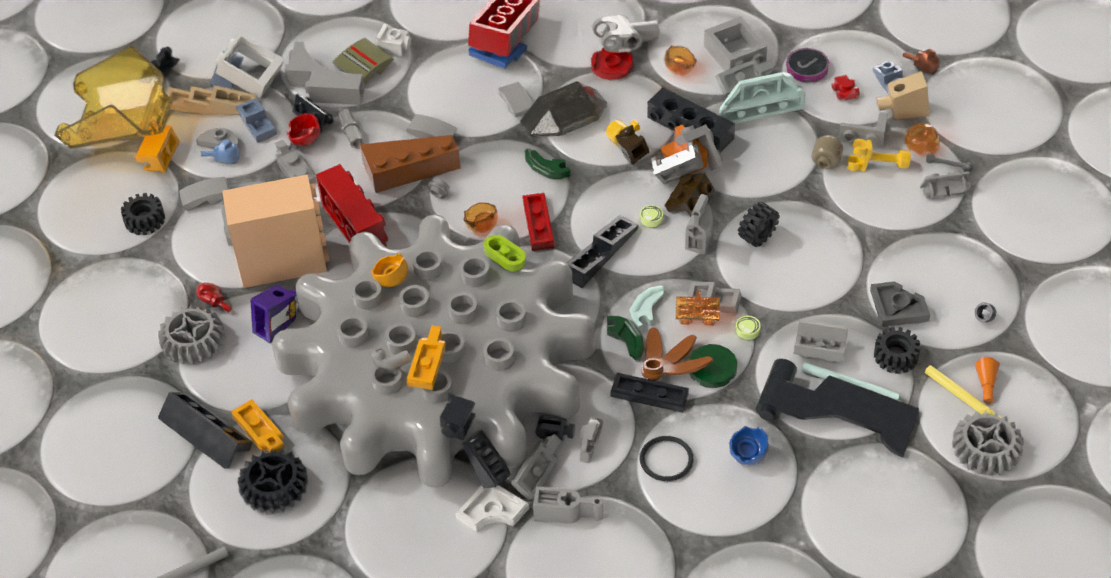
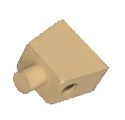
(906, 97)

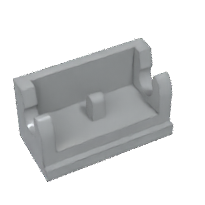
(678, 164)

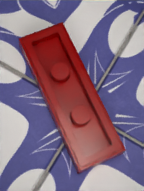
(538, 221)

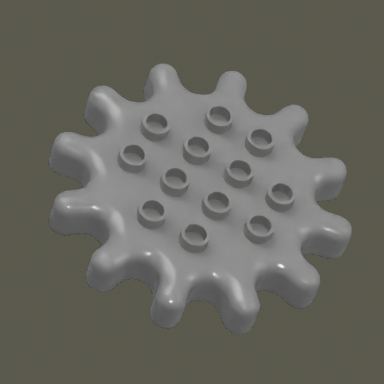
(496, 352)

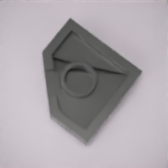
(897, 305)

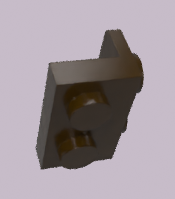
(688, 191)

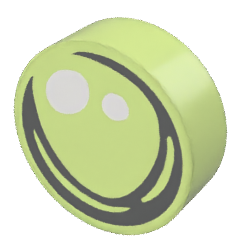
(651, 216)
(748, 327)

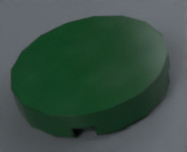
(719, 371)

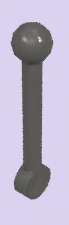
(930, 158)

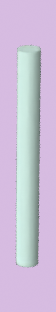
(824, 373)

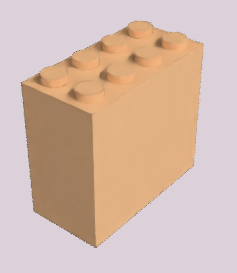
(276, 230)

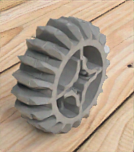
(178, 342)
(987, 443)

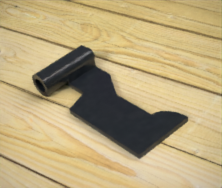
(839, 400)

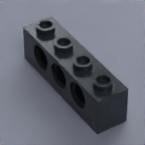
(674, 110)

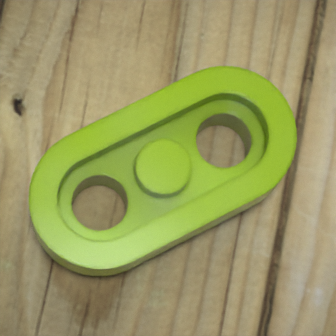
(507, 254)

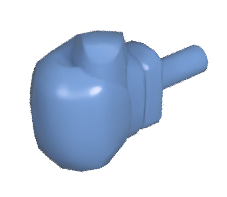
(226, 152)

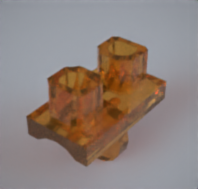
(697, 308)

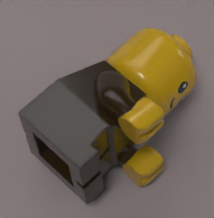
(631, 145)

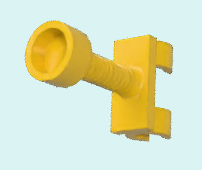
(865, 149)

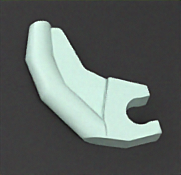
(642, 306)

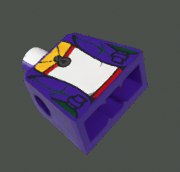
(273, 311)

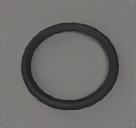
(666, 478)

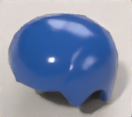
(749, 445)

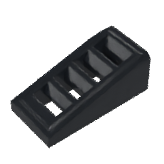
(496, 463)

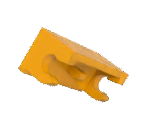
(158, 150)

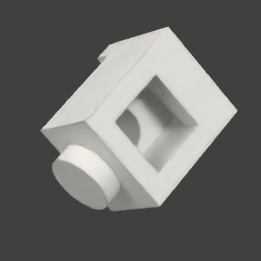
(393, 41)

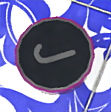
(807, 64)

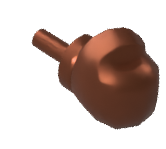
(926, 61)

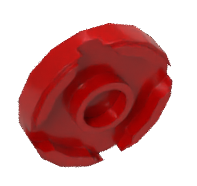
(611, 64)

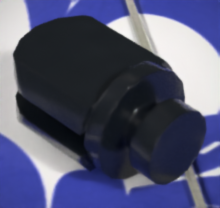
(553, 425)

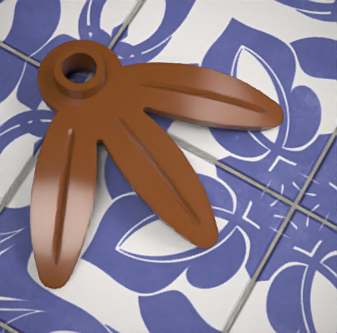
(657, 367)

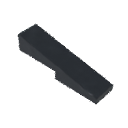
(604, 246)

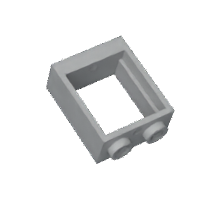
(727, 32)

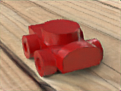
(846, 88)

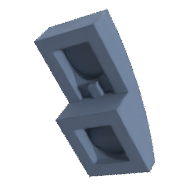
(255, 120)

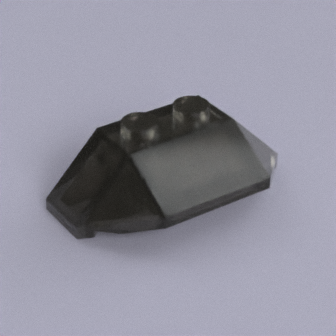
(564, 110)

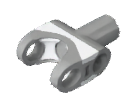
(626, 34)

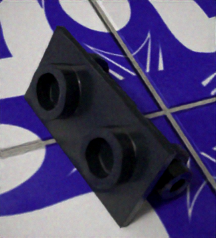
(165, 61)
(305, 105)

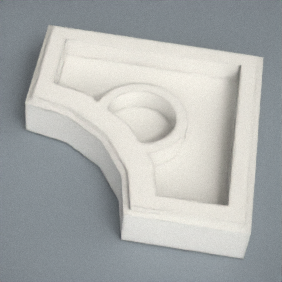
(490, 507)

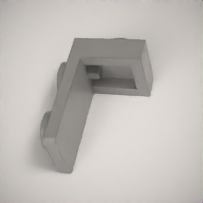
(851, 132)
(706, 139)

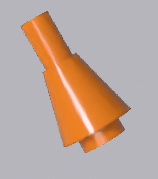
(987, 371)

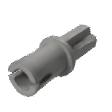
(351, 128)

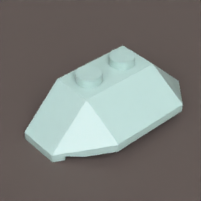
(762, 98)

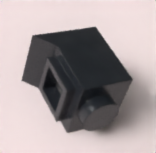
(457, 417)

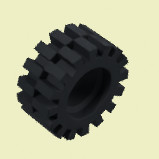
(139, 205)
(758, 224)
(897, 339)

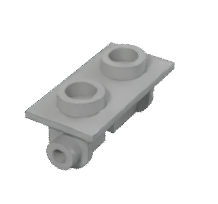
(954, 181)

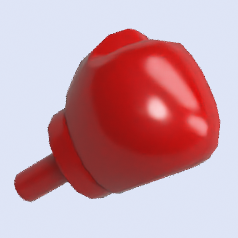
(212, 295)

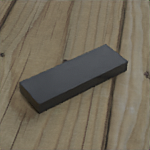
(649, 392)

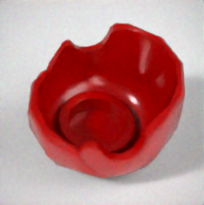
(303, 130)

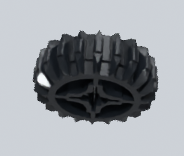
(272, 476)

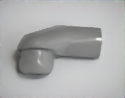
(388, 362)

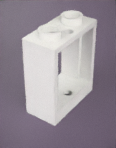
(256, 53)

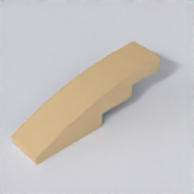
(217, 102)

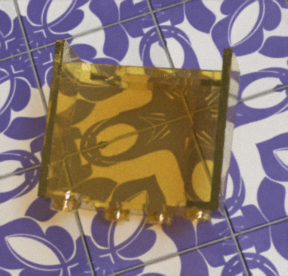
(121, 100)

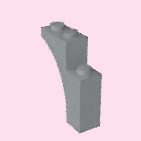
(321, 82)

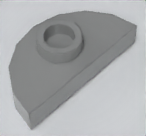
(215, 136)
(589, 437)

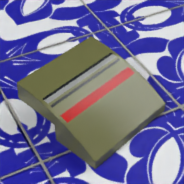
(364, 59)

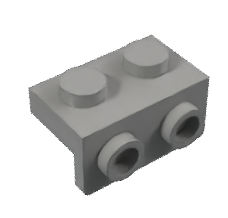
(820, 341)

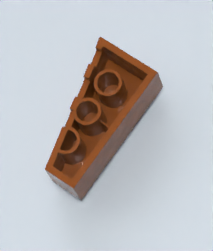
(408, 160)

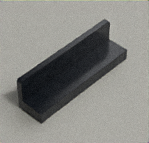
(203, 428)

